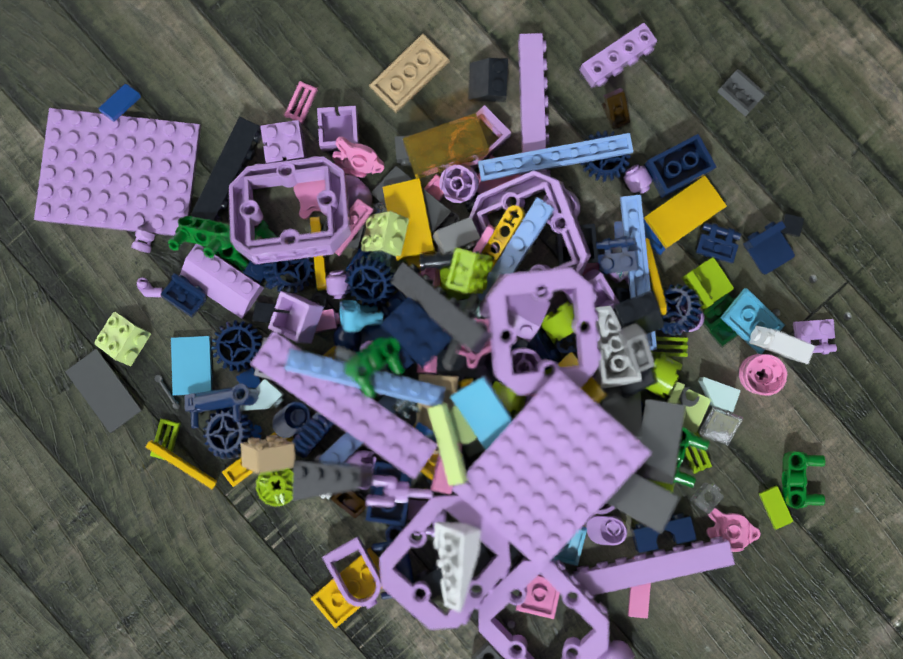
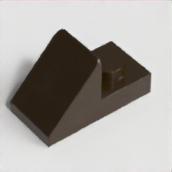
(616, 108)
(350, 502)

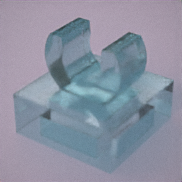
(404, 406)

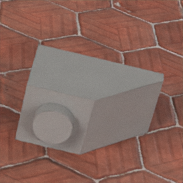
(636, 347)

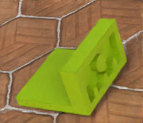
(469, 271)
(708, 282)

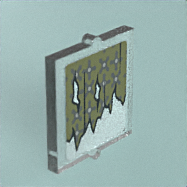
(720, 425)

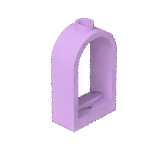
(497, 127)
(343, 551)

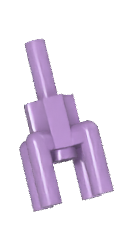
(394, 492)

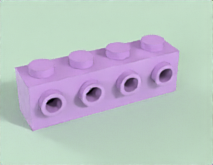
(618, 55)

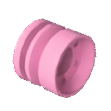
(774, 374)

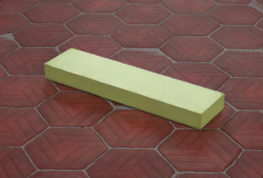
(447, 444)

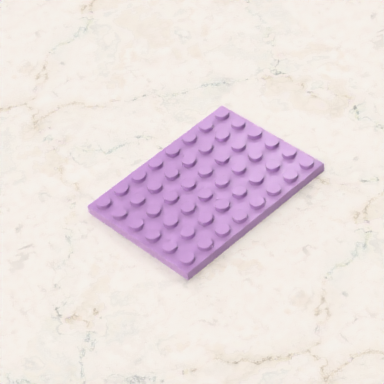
(117, 172)
(551, 470)

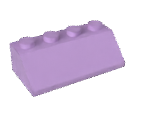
(221, 281)

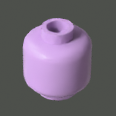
(638, 179)
(336, 284)

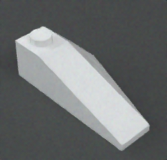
(614, 365)
(458, 553)

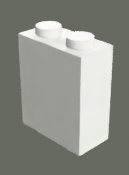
(781, 344)

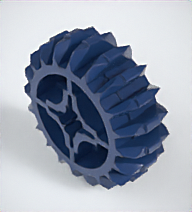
(598, 171)
(292, 274)
(369, 290)
(686, 299)
(236, 353)
(312, 434)
(232, 447)

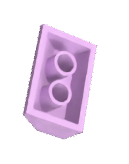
(523, 312)

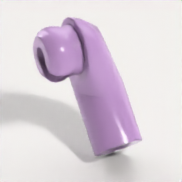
(147, 289)

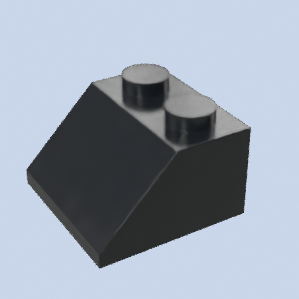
(488, 80)
(590, 237)
(640, 310)

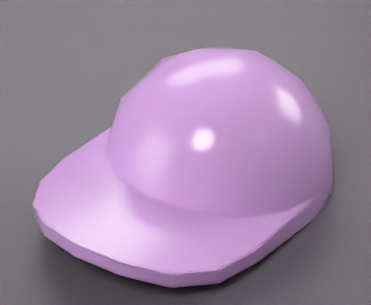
(357, 190)
(607, 530)

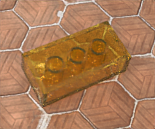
(445, 146)

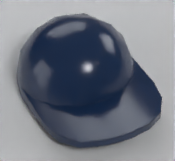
(351, 340)
(291, 419)

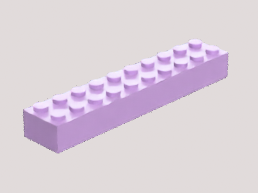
(348, 409)

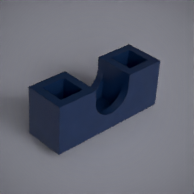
(679, 526)

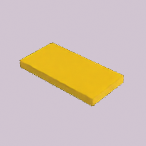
(408, 201)
(685, 212)
(358, 582)

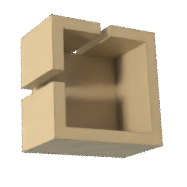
(267, 454)

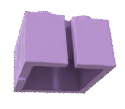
(337, 126)
(283, 141)
(604, 294)
(300, 322)

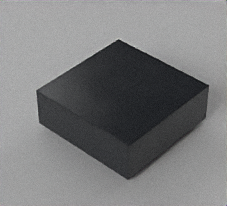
(793, 225)

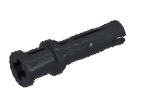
(436, 260)

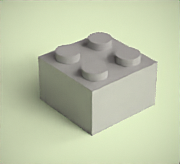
(458, 235)

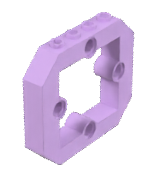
(272, 175)
(527, 186)
(528, 282)
(404, 590)
(589, 647)

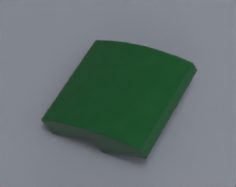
(715, 325)

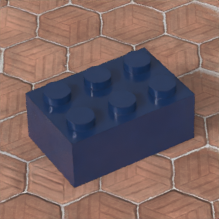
(680, 165)
(416, 332)
(384, 514)

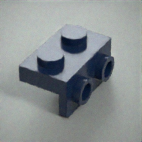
(184, 295)

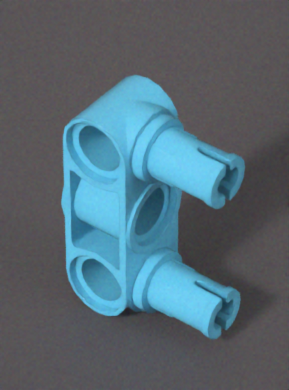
(355, 316)

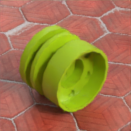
(266, 487)

